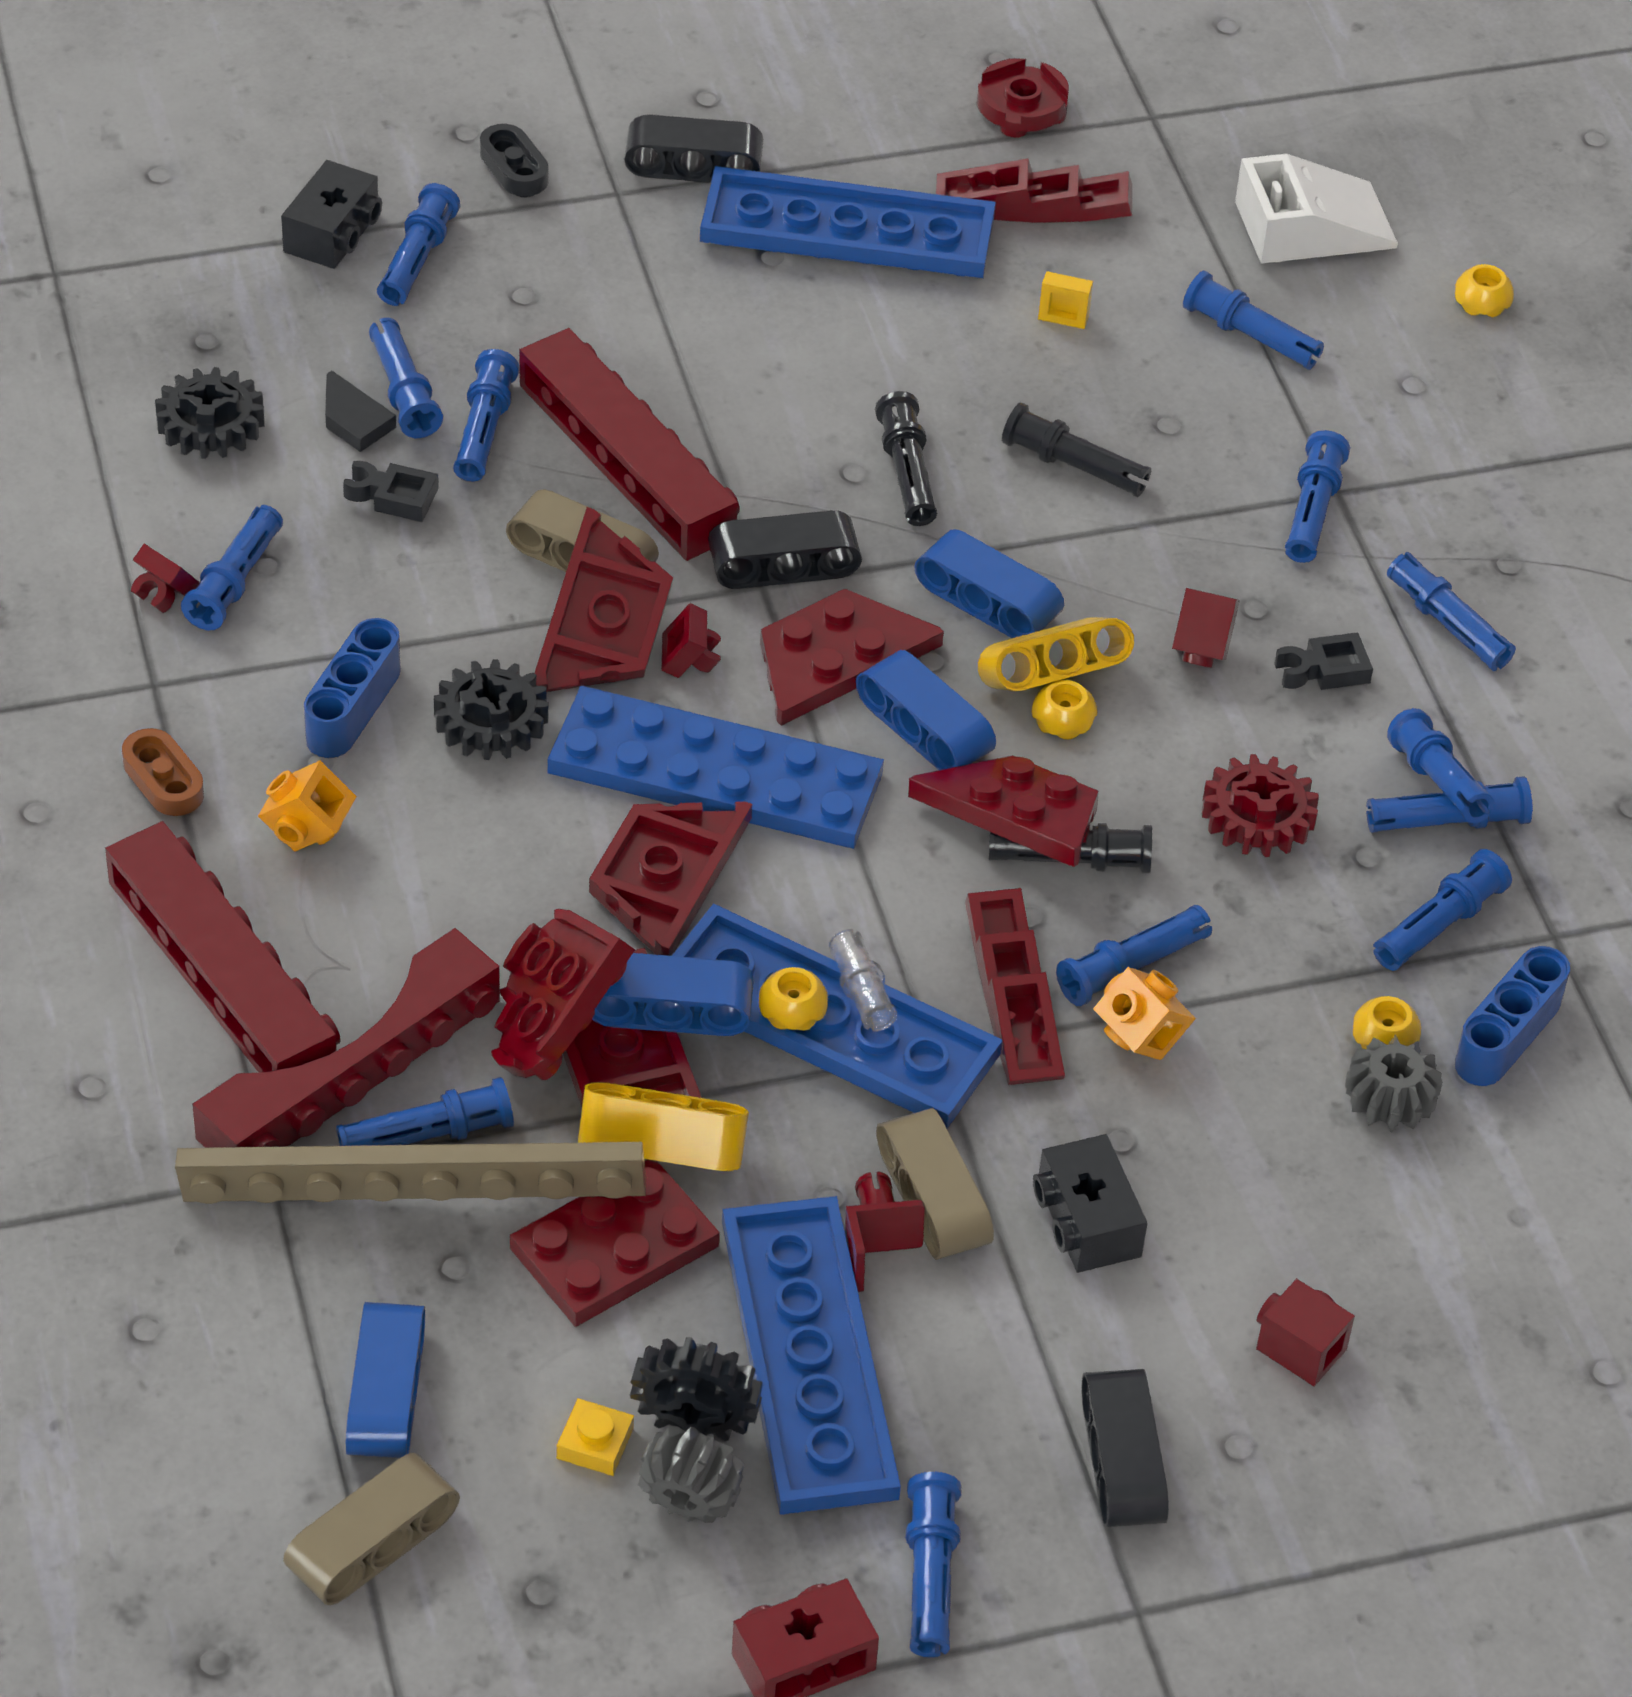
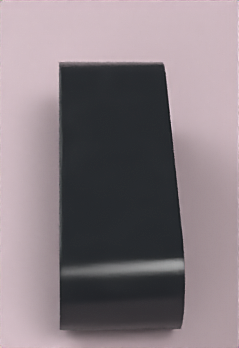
(690, 147)
(784, 549)
(1124, 1448)

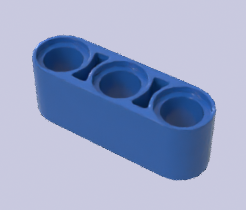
(988, 585)
(352, 687)
(925, 711)
(679, 996)
(1512, 1015)
(385, 1380)

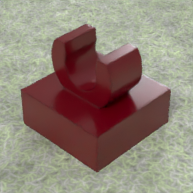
(161, 574)
(689, 643)

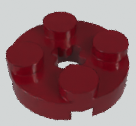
(1041, 98)

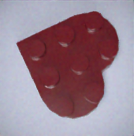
(554, 990)

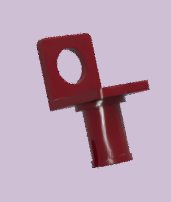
(880, 1223)

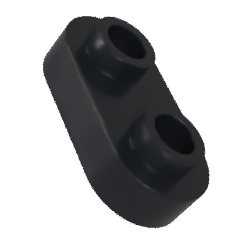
(514, 160)

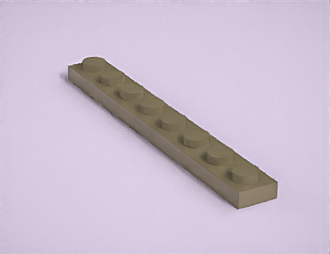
(411, 1172)

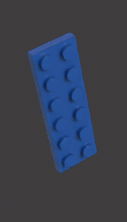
(848, 222)
(717, 762)
(914, 1063)
(811, 1354)

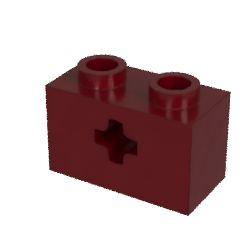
(805, 1642)

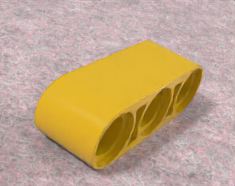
(1078, 657)
(668, 1125)

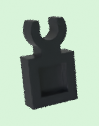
(398, 492)
(1330, 659)

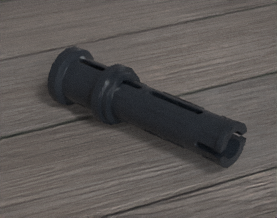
(904, 442)
(1055, 442)
(1102, 849)

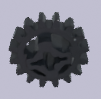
(210, 413)
(491, 709)
(696, 1388)

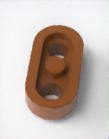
(171, 779)

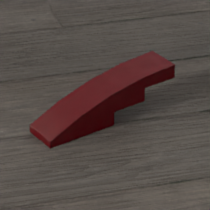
(1041, 195)
(1014, 986)

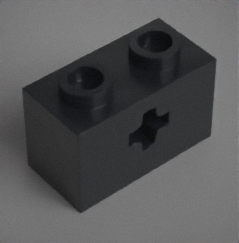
(330, 214)
(1090, 1203)

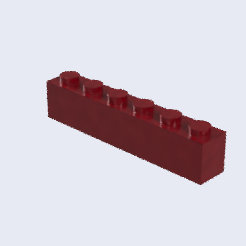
(626, 441)
(218, 951)

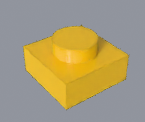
(1065, 300)
(595, 1437)

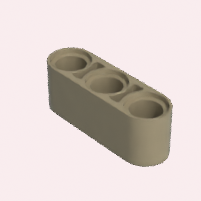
(550, 525)
(932, 1170)
(371, 1528)

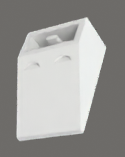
(1308, 210)

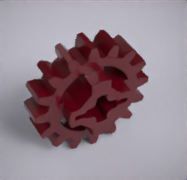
(1260, 805)

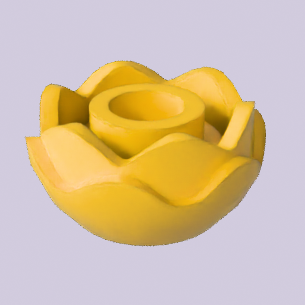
(1484, 290)
(1064, 709)
(793, 999)
(1385, 1018)

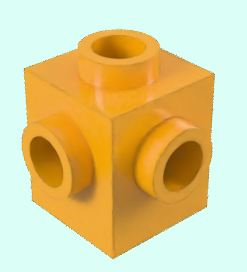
(306, 806)
(1143, 1012)

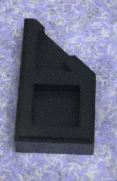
(355, 414)

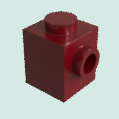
(1205, 627)
(1304, 1331)

